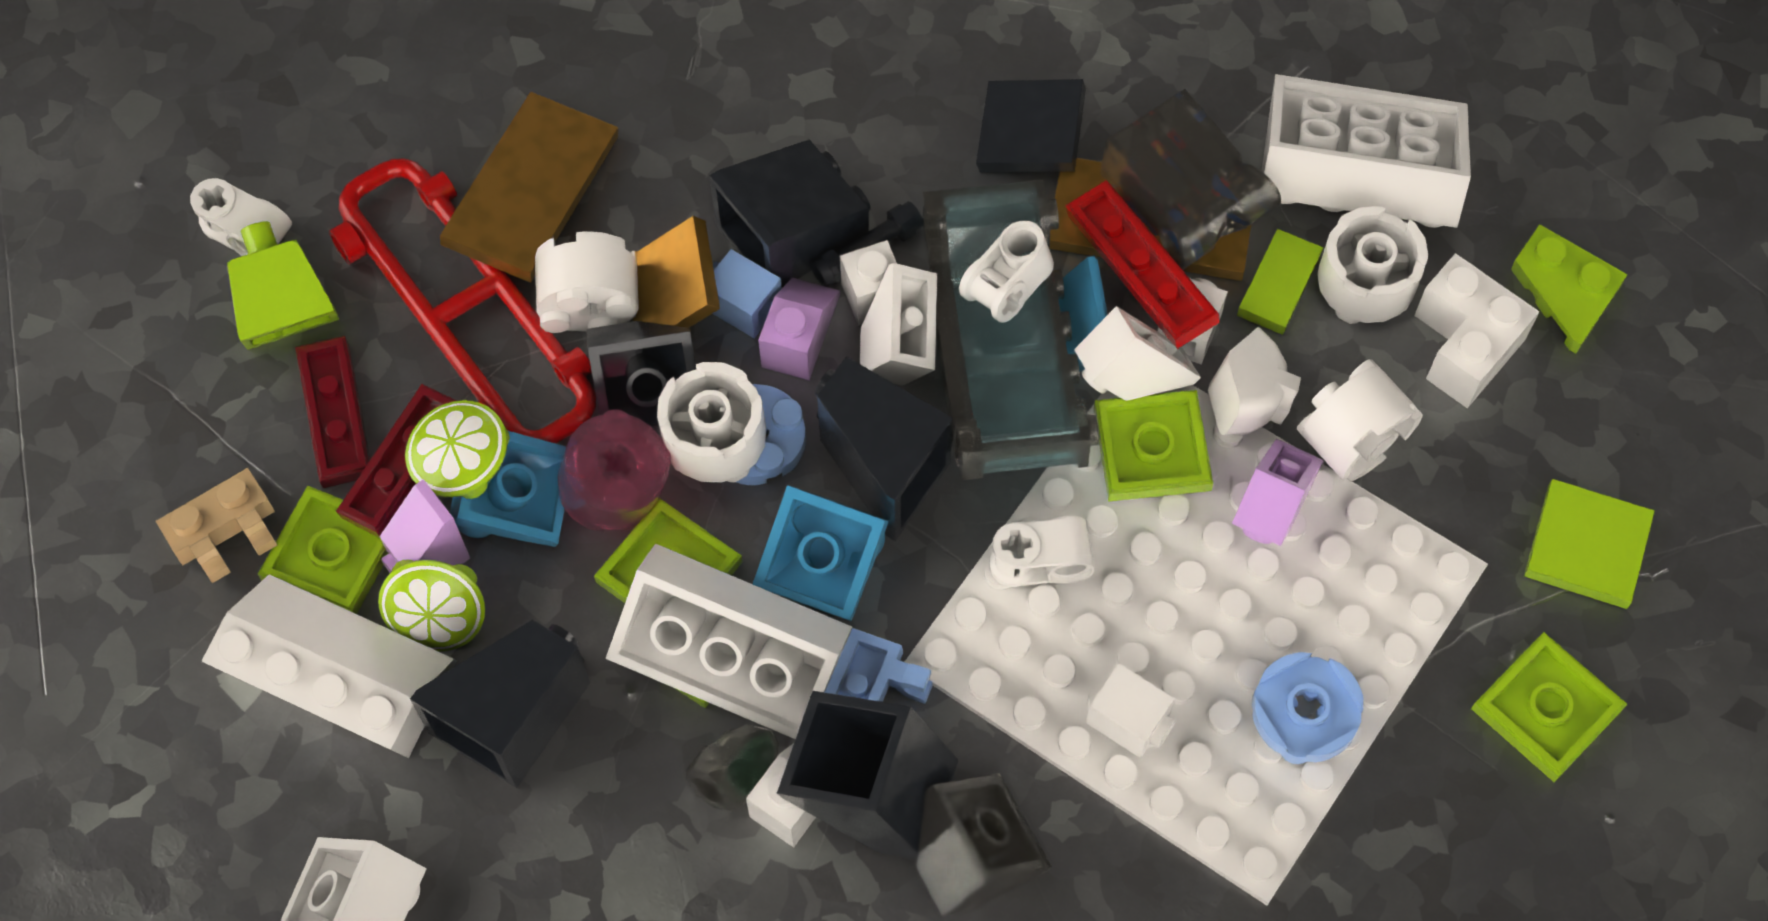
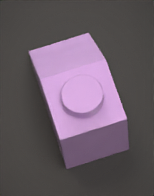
(796, 327)
(1276, 493)
(422, 531)

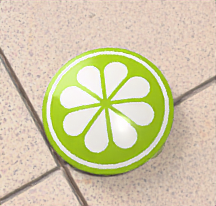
(457, 449)
(432, 603)

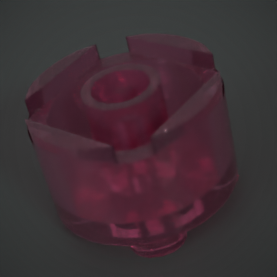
(618, 445)

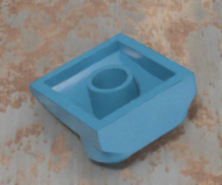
(520, 498)
(820, 552)

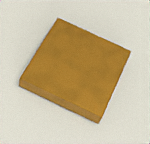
(677, 277)

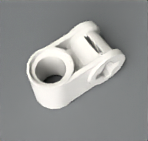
(227, 210)
(1004, 277)
(1045, 552)

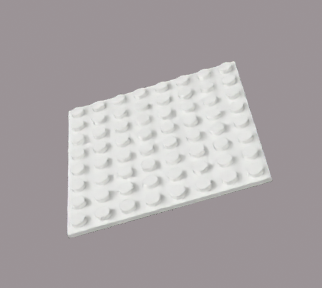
(1202, 620)

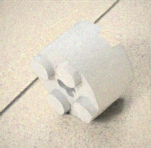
(1372, 265)
(585, 283)
(1359, 421)
(712, 423)

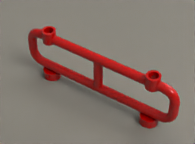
(357, 237)

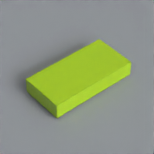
(1280, 281)

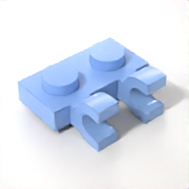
(874, 664)

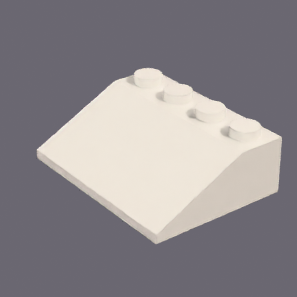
(1368, 149)

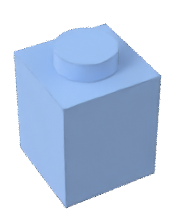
(744, 292)

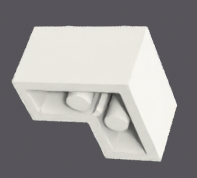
(1481, 326)

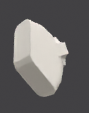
(1252, 386)

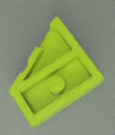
(1567, 283)

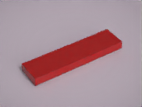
(1142, 264)

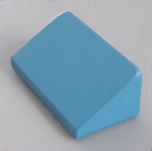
(1084, 301)

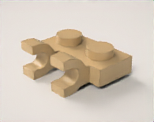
(215, 517)

